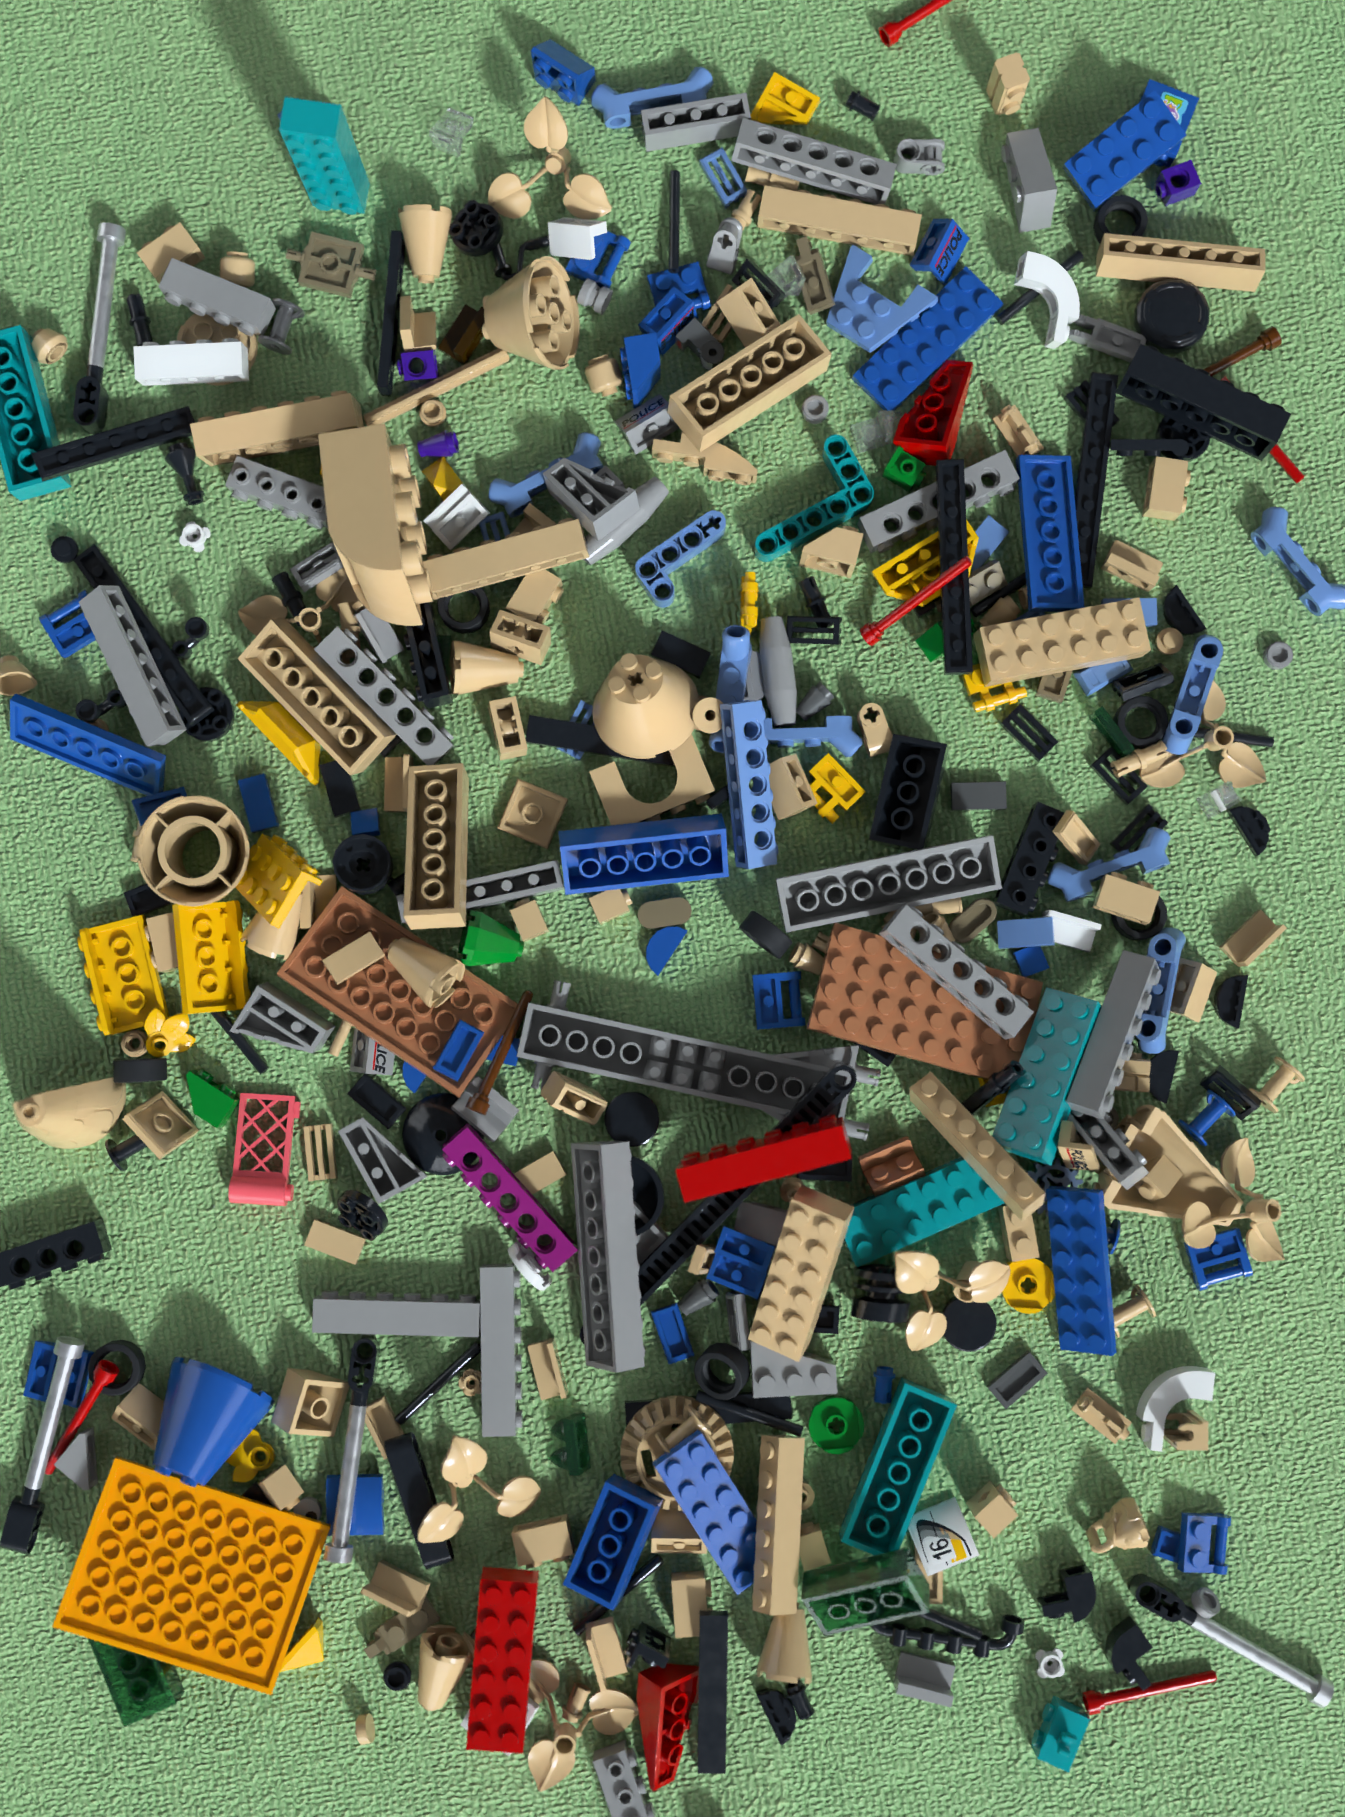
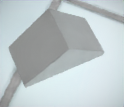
(80, 1460)

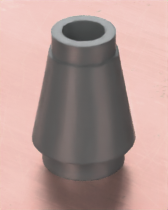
(814, 701)
(698, 1296)

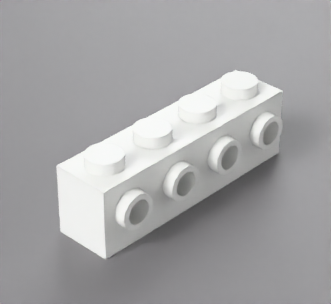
(191, 362)

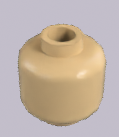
(238, 269)
(603, 375)

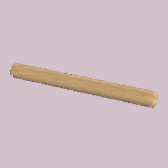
(437, 387)

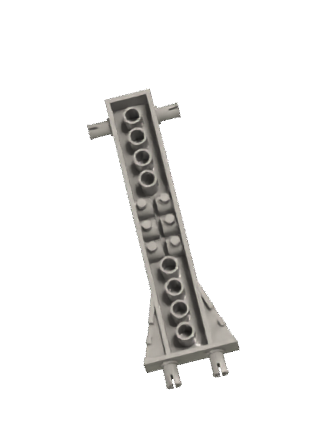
(680, 1062)

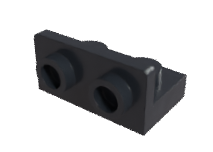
(649, 1644)

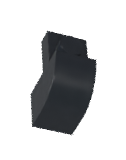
(1077, 1595)
(1124, 1647)

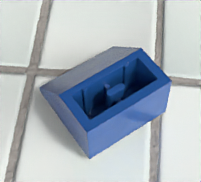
(562, 71)
(640, 366)

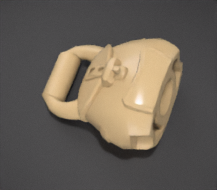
(1121, 1526)

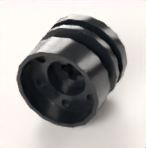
(362, 848)
(881, 1295)

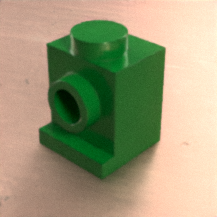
(895, 473)

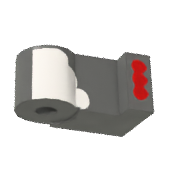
(701, 343)

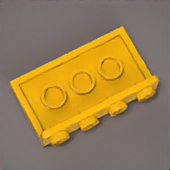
(275, 878)
(211, 957)
(121, 974)

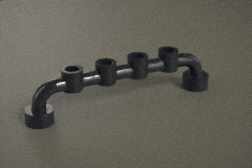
(196, 629)
(953, 1640)

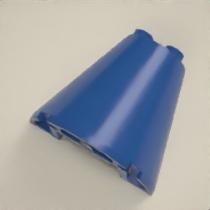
(204, 1420)

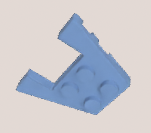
(865, 314)

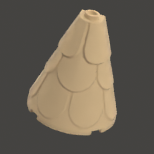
(72, 1114)
(1154, 1135)

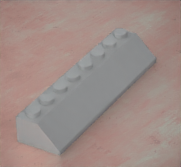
(888, 883)
(608, 1255)

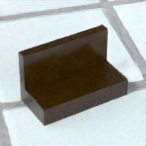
(464, 335)

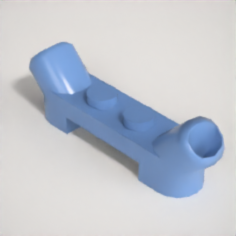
(619, 107)
(518, 496)
(1273, 536)
(732, 672)
(1193, 694)
(836, 731)
(1149, 857)
(1166, 949)

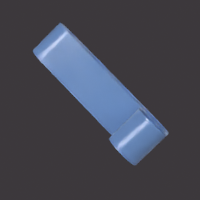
(683, 551)

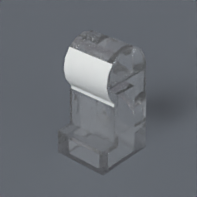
(1218, 799)

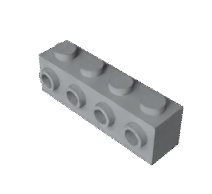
(694, 121)
(216, 297)
(278, 491)
(1111, 1147)
(620, 1781)

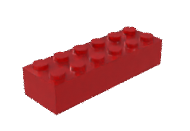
(764, 1158)
(502, 1660)

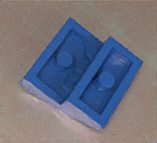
(741, 1262)
(42, 1370)
(367, 1508)

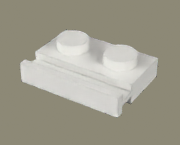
(456, 516)

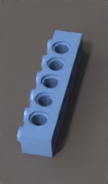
(739, 773)

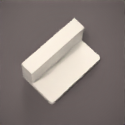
(574, 237)
(1073, 930)

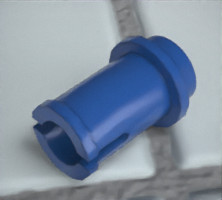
(883, 1385)

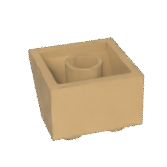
(833, 552)
(310, 1403)

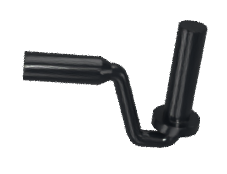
(504, 270)

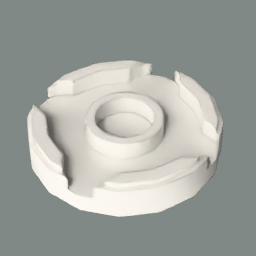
(528, 1266)

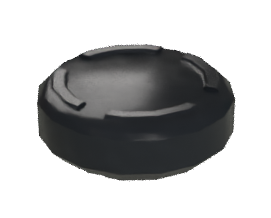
(1172, 315)

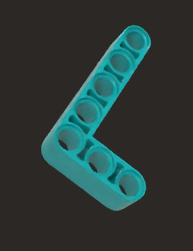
(822, 509)

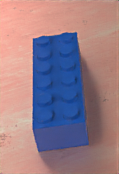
(644, 854)

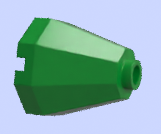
(488, 941)

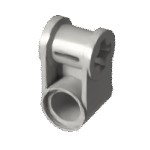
(922, 156)
(725, 246)

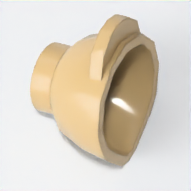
(15, 677)

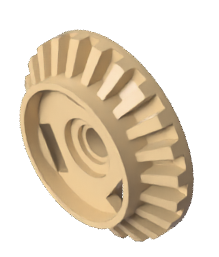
(659, 1417)

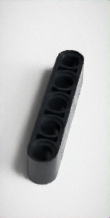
(416, 1494)

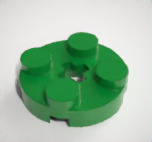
(823, 1414)

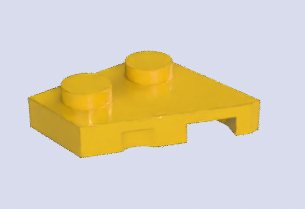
(784, 103)

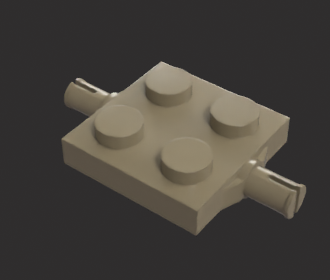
(331, 264)

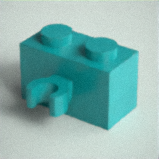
(1060, 1733)

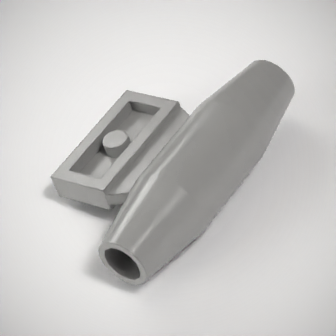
(649, 498)
(773, 673)

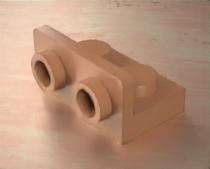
(891, 1166)

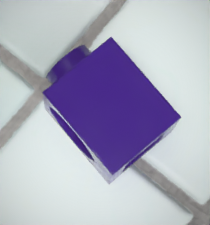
(1184, 175)
(430, 365)

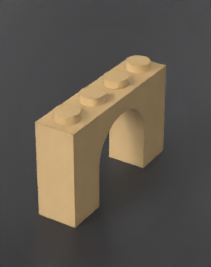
(691, 785)

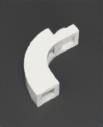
(1058, 290)
(1164, 1393)

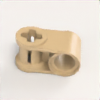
(875, 735)

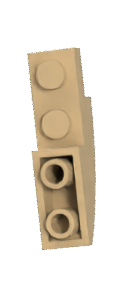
(717, 459)

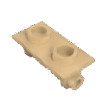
(1017, 431)
(1102, 1416)

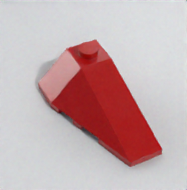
(934, 421)
(664, 1711)

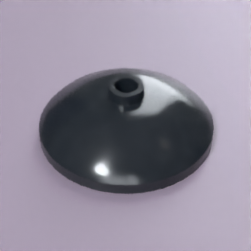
(420, 1132)
(647, 1193)

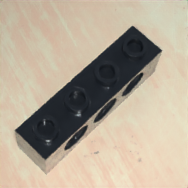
(91, 1236)

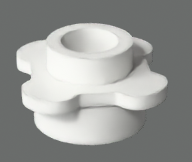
(187, 536)
(1053, 1670)

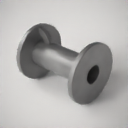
(286, 313)

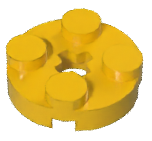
(1037, 1297)

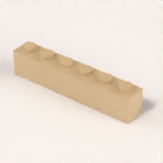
(839, 220)
(1175, 259)
(506, 558)
(977, 1146)
(778, 1525)

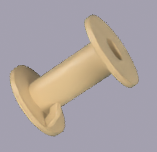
(712, 721)
(1277, 1083)
(1132, 1308)
(689, 1426)

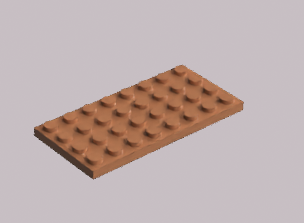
(383, 1002)
(890, 1004)

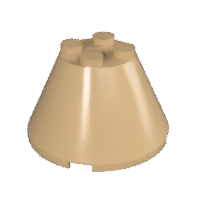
(535, 315)
(644, 707)

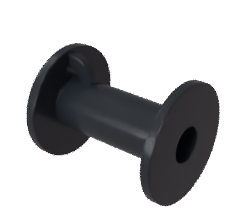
(124, 1150)

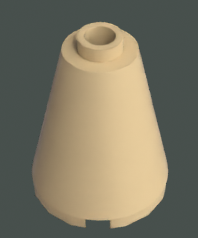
(425, 239)
(481, 668)
(272, 940)
(426, 970)
(786, 1649)
(441, 1664)

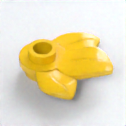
(170, 1031)
(246, 1459)

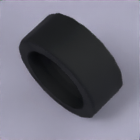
(1125, 204)
(465, 627)
(1159, 713)
(1152, 930)
(765, 934)
(139, 1070)
(136, 1357)
(710, 1383)

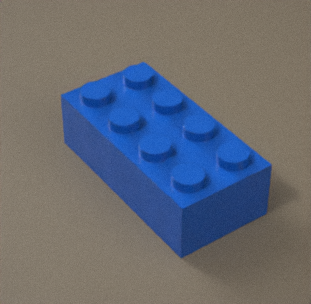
(1124, 150)
(613, 1541)

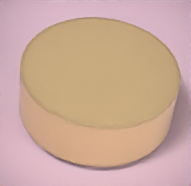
(365, 1729)

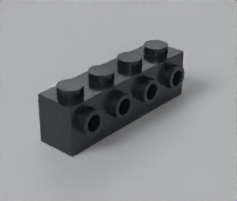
(428, 660)
(1029, 861)

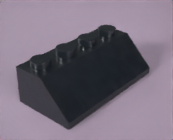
(909, 793)

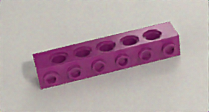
(548, 1256)

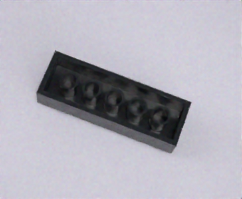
(1203, 402)

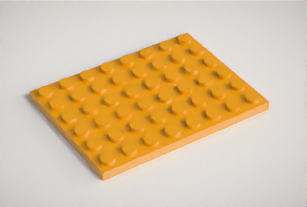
(192, 1576)

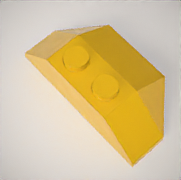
(917, 567)
(286, 735)

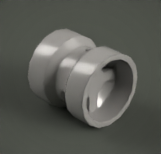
(594, 296)

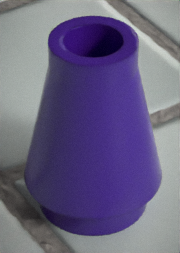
(441, 444)

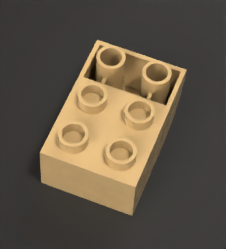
(375, 523)

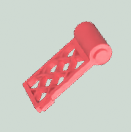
(261, 1186)

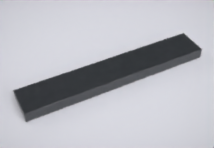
(391, 314)
(113, 443)
(578, 738)
(774, 1406)
(712, 1692)

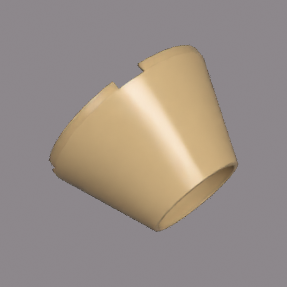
(163, 844)

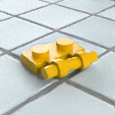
(749, 592)
(975, 685)
(837, 784)

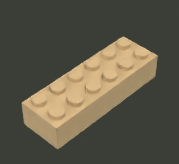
(748, 383)
(274, 429)
(1061, 642)
(316, 696)
(436, 846)
(800, 1272)

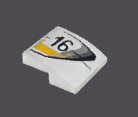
(942, 1536)

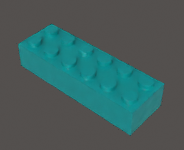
(325, 155)
(24, 417)
(1050, 1061)
(917, 1210)
(897, 1469)

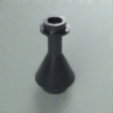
(182, 460)

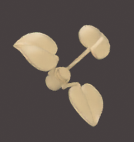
(548, 129)
(332, 590)
(1239, 760)
(1261, 1240)
(920, 1272)
(460, 1468)
(555, 1759)

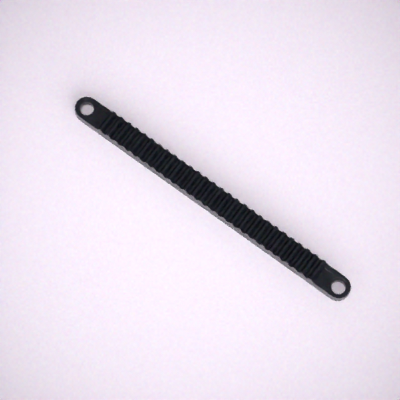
(716, 1208)

